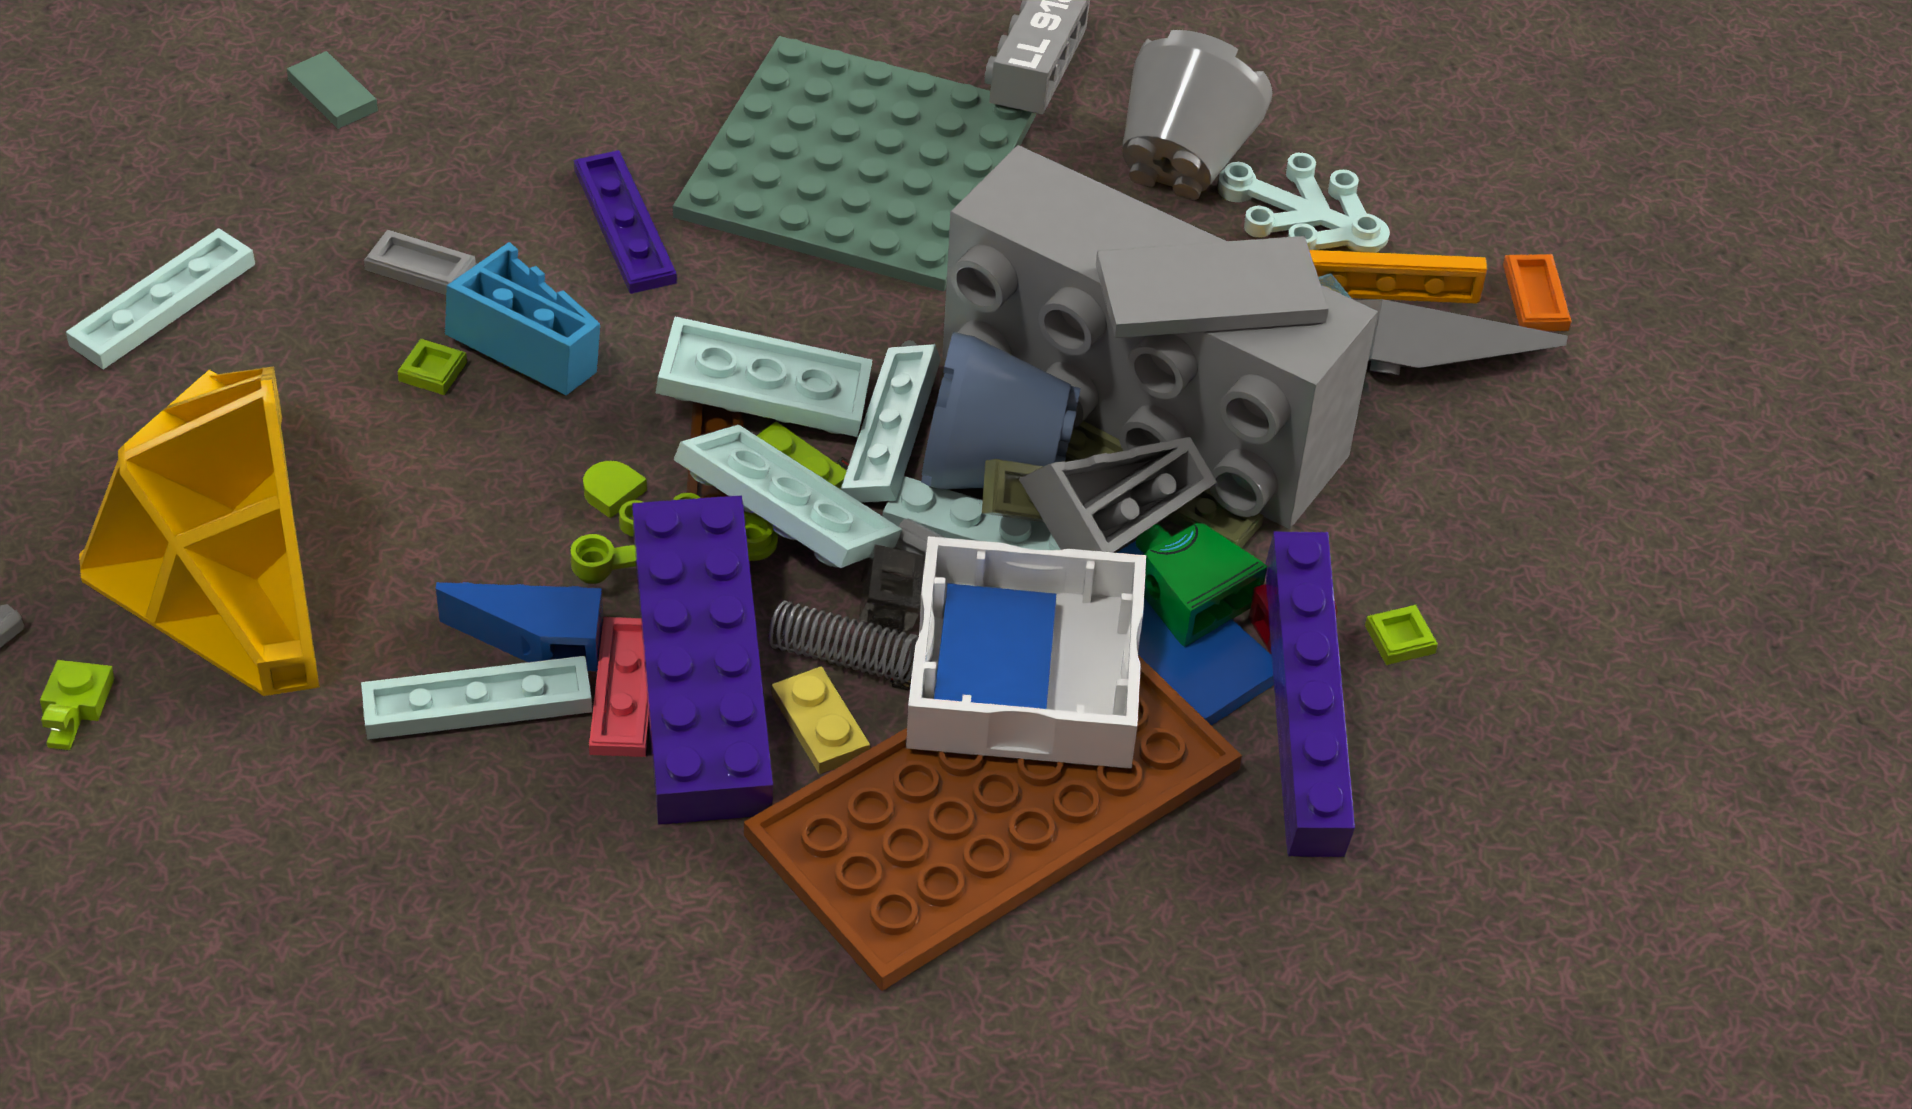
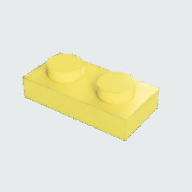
(820, 719)

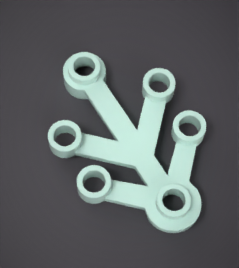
(1355, 229)

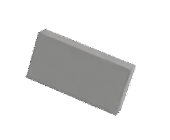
(417, 261)

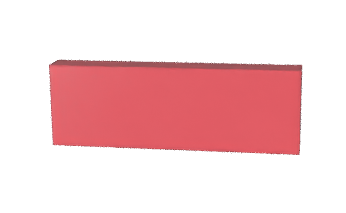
(620, 696)

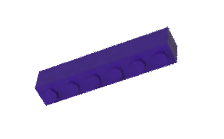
(1309, 696)

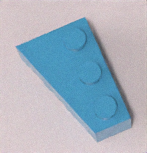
(522, 321)

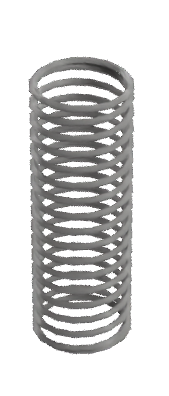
(789, 620)

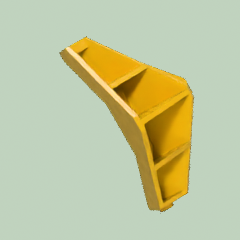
(206, 533)

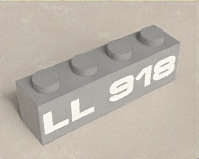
(1036, 53)

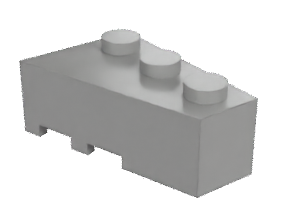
(1116, 495)

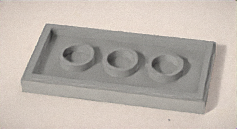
(1210, 286)

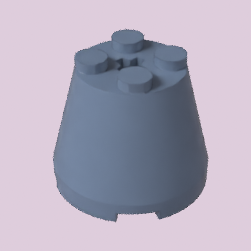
(994, 410)

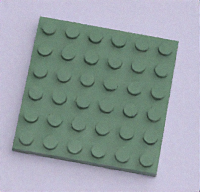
(850, 160)

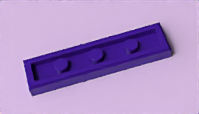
(625, 222)

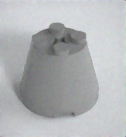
(1190, 111)

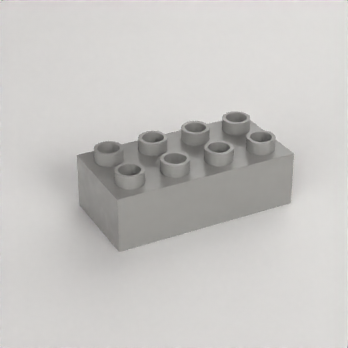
(1259, 403)

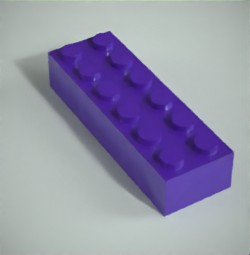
(701, 660)

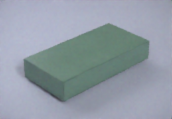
(332, 89)

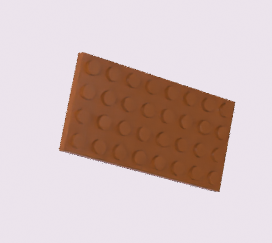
(934, 845)

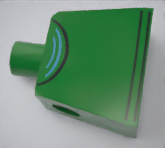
(1197, 579)

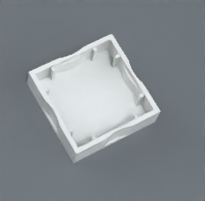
(1092, 664)

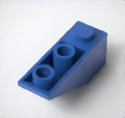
(526, 619)

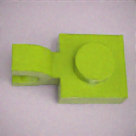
(71, 695)

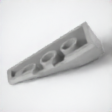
(1429, 337)

